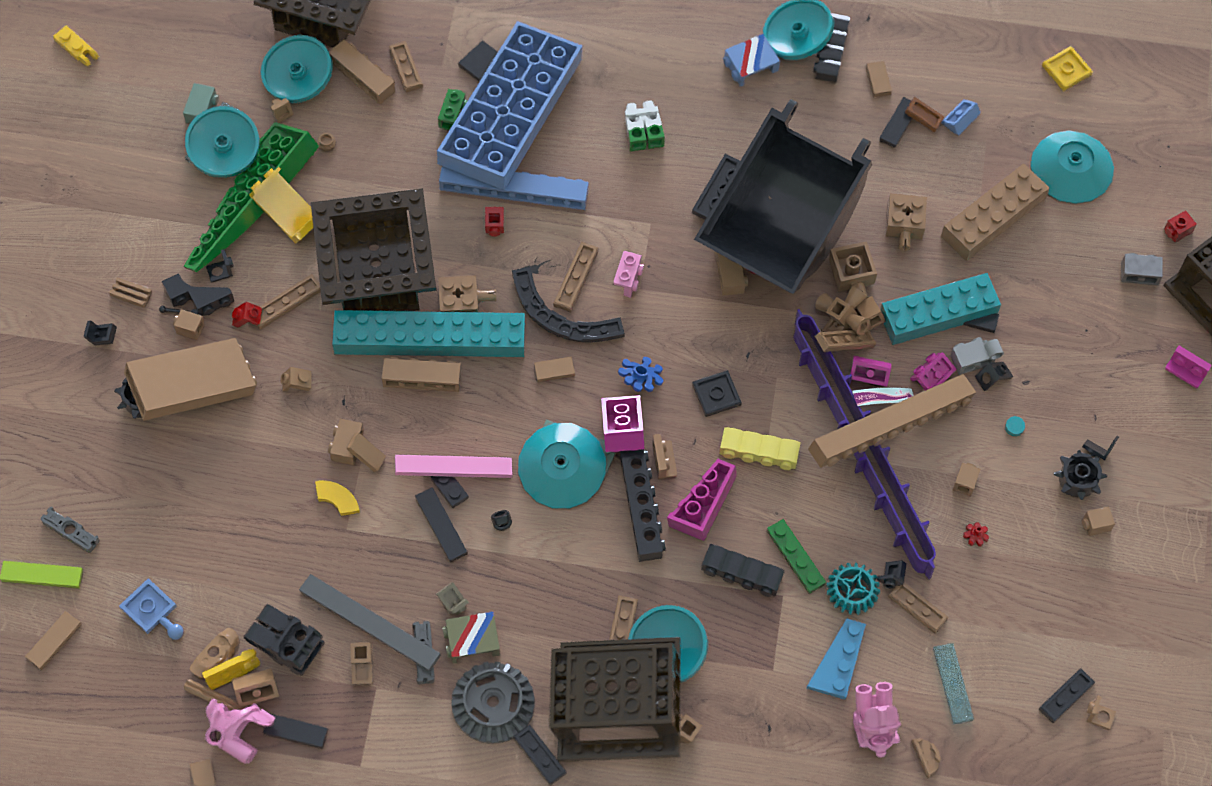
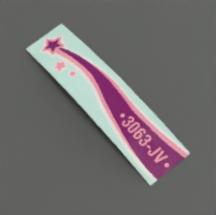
(881, 395)

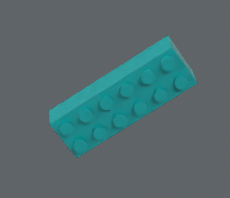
(939, 308)

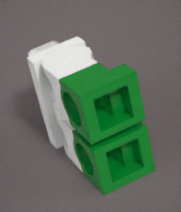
(644, 121)

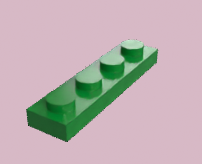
(796, 556)

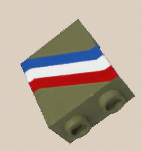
(471, 636)

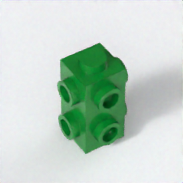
(451, 108)

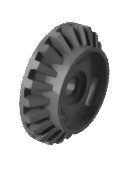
(501, 723)

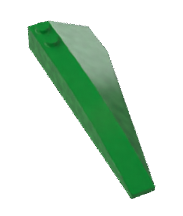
(279, 147)

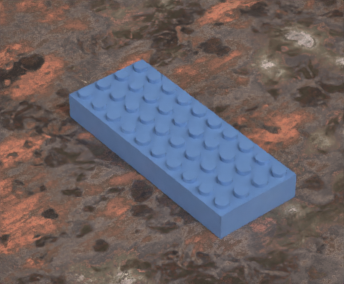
(509, 105)

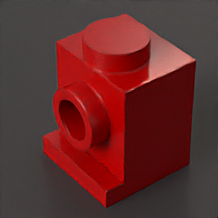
(494, 220)

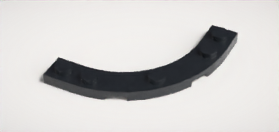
(556, 323)

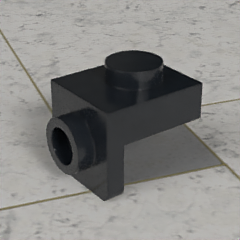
(100, 334)
(894, 574)

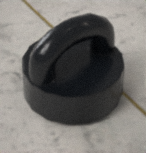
(501, 517)

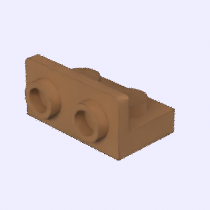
(664, 457)

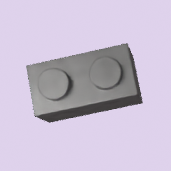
(1141, 269)

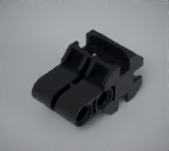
(279, 635)

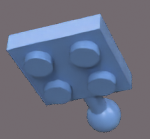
(149, 607)

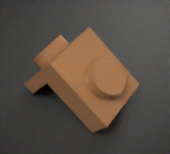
(296, 379)

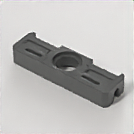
(79, 537)
(423, 633)

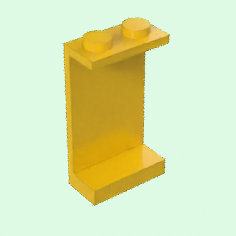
(283, 205)

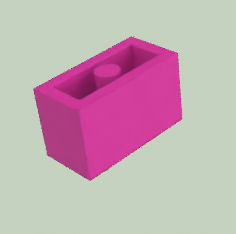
(870, 371)

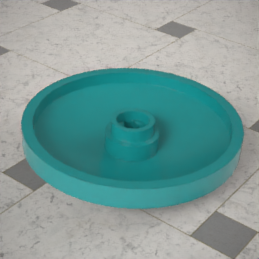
(799, 28)
(296, 69)
(222, 142)
(676, 622)

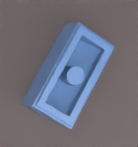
(961, 116)

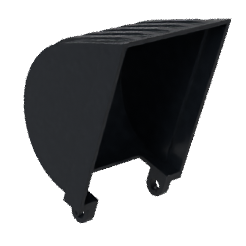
(808, 206)

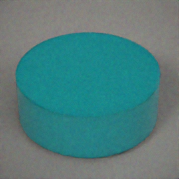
(1015, 426)

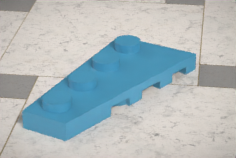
(838, 664)

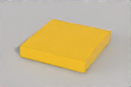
(1067, 68)

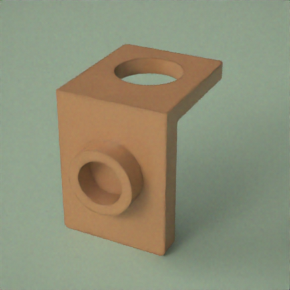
(1093, 710)

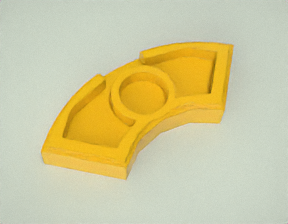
(338, 496)

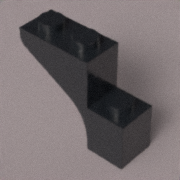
(203, 298)

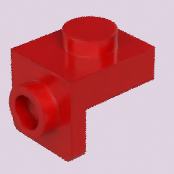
(246, 313)

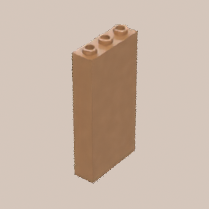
(190, 378)

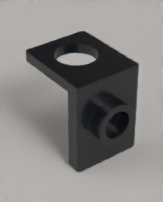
(225, 265)
(997, 372)
(1097, 451)

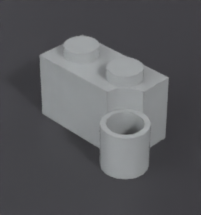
(975, 354)

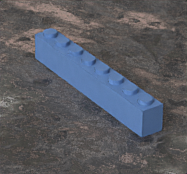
(521, 187)

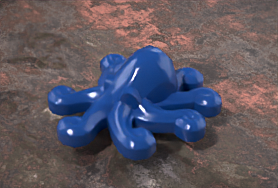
(640, 374)

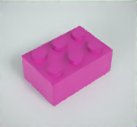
(622, 423)

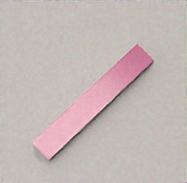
(453, 466)

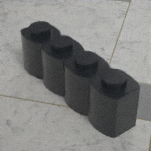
(831, 54)
(742, 570)

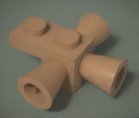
(843, 313)

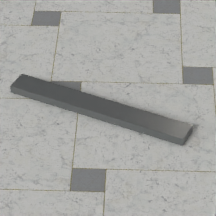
(370, 622)

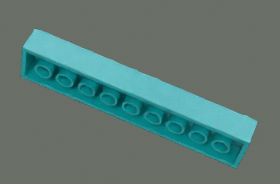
(429, 333)

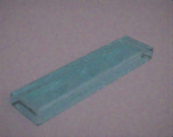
(953, 683)

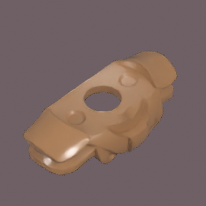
(226, 642)

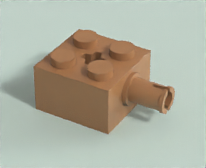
(906, 218)
(853, 267)
(461, 294)

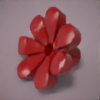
(976, 534)

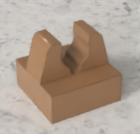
(281, 109)

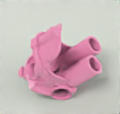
(876, 718)
(231, 725)

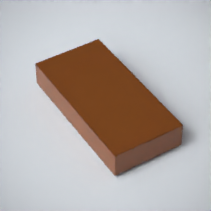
(924, 114)

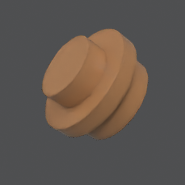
(326, 141)

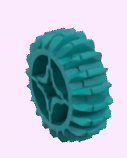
(859, 591)

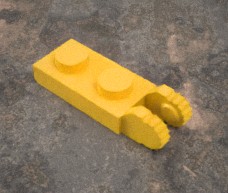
(75, 45)
(231, 669)

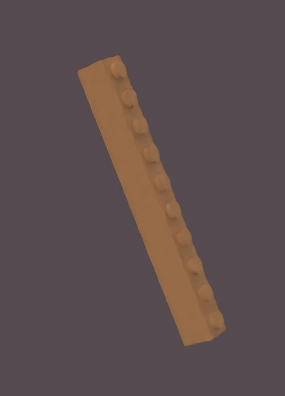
(891, 421)

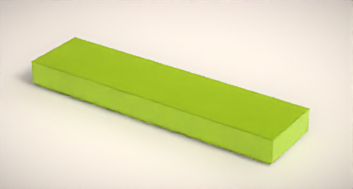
(41, 574)

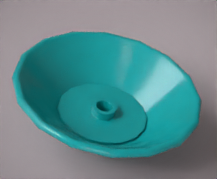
(1070, 179)
(567, 483)

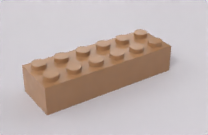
(994, 212)

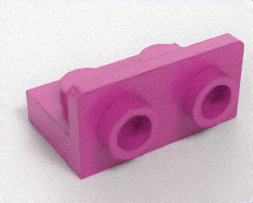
(1188, 367)
(934, 371)

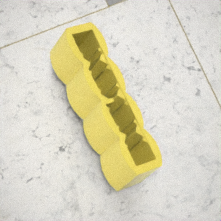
(762, 448)

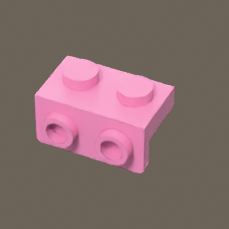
(628, 271)

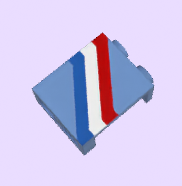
(750, 58)

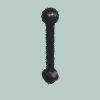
(163, 309)

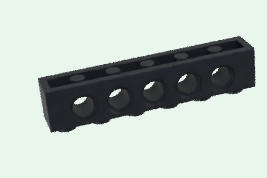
(646, 549)

